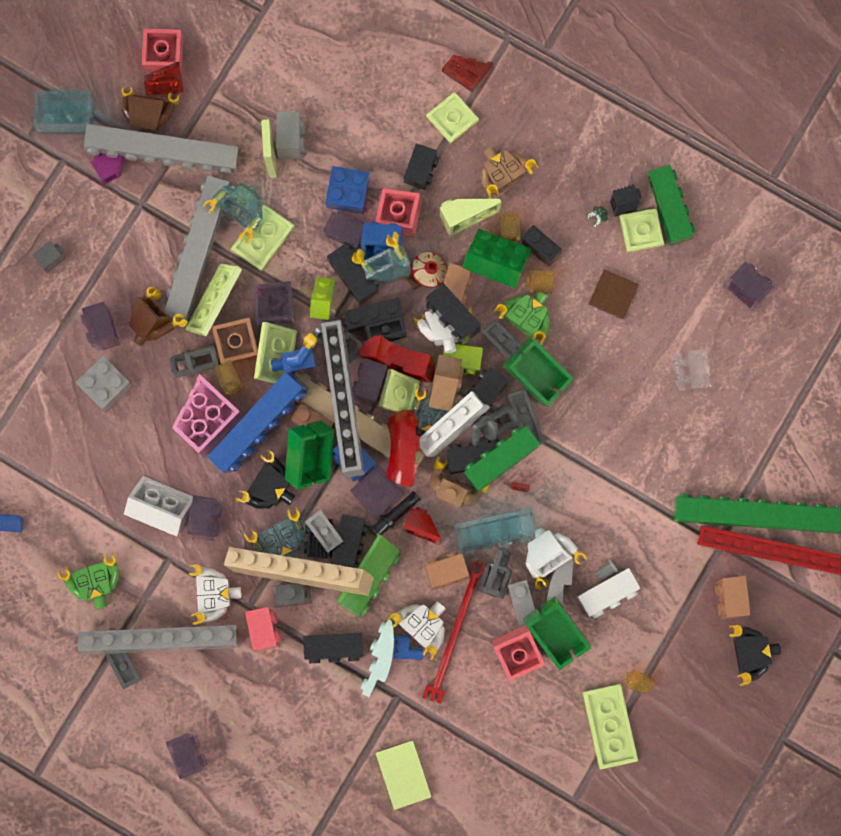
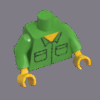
(527, 315)
(93, 581)

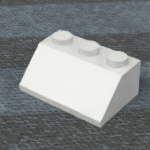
(158, 505)

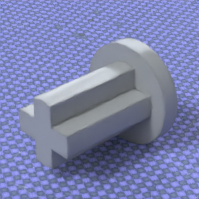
(607, 570)

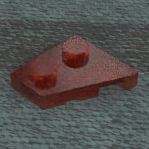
(466, 71)
(165, 80)

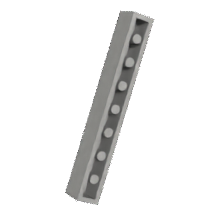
(160, 148)
(196, 252)
(342, 399)
(157, 640)

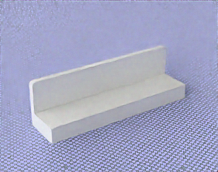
(452, 425)

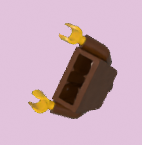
(147, 112)
(150, 320)

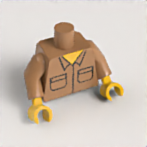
(504, 170)
(451, 489)

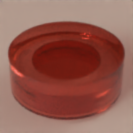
(520, 487)

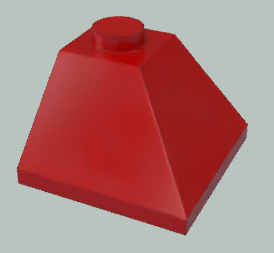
(421, 525)

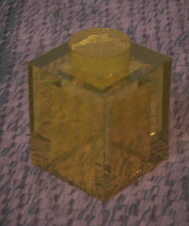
(510, 226)
(540, 281)

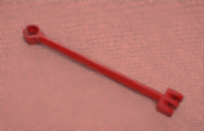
(435, 689)

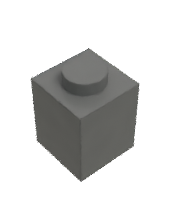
(49, 256)

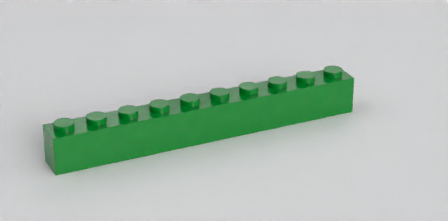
(757, 514)

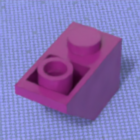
(107, 167)

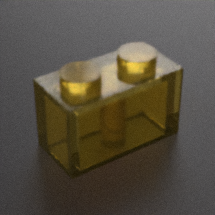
(228, 378)

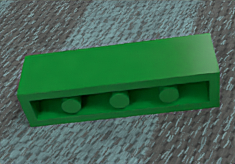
(670, 205)
(501, 459)

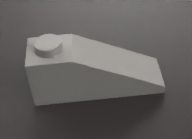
(521, 601)

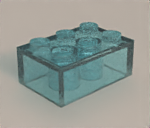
(63, 112)

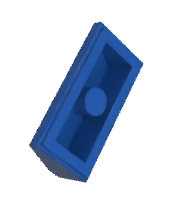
(11, 523)

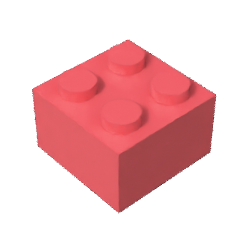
(161, 48)
(401, 209)
(262, 629)
(518, 652)

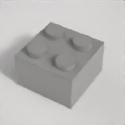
(289, 135)
(104, 384)

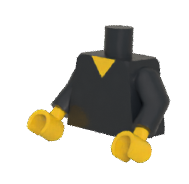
(268, 486)
(752, 653)

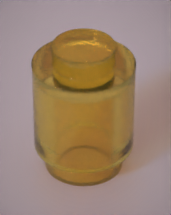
(638, 681)

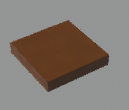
(613, 294)

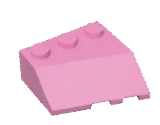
(206, 418)

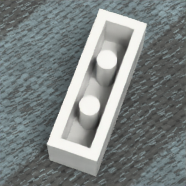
(609, 594)

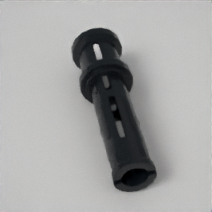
(387, 521)

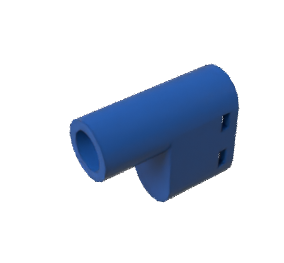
(404, 651)

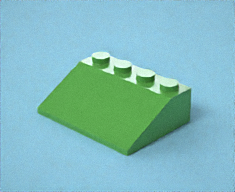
(376, 563)

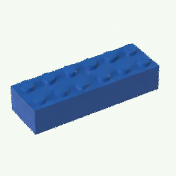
(258, 422)

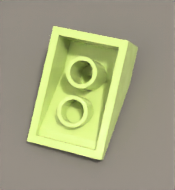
(466, 212)

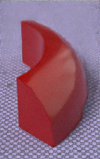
(397, 358)
(403, 446)

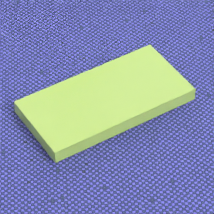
(269, 148)
(213, 299)
(610, 726)

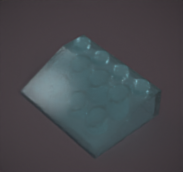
(494, 530)

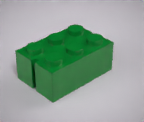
(496, 258)
(538, 372)
(309, 453)
(557, 633)

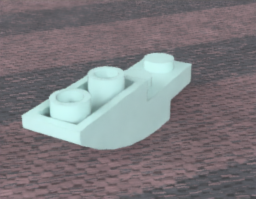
(383, 650)

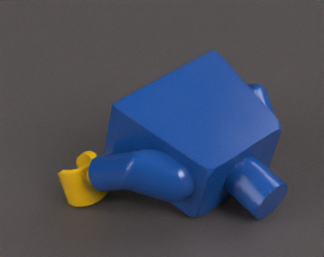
(297, 360)

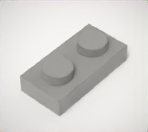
(324, 531)

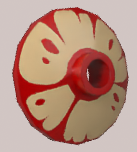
(422, 272)

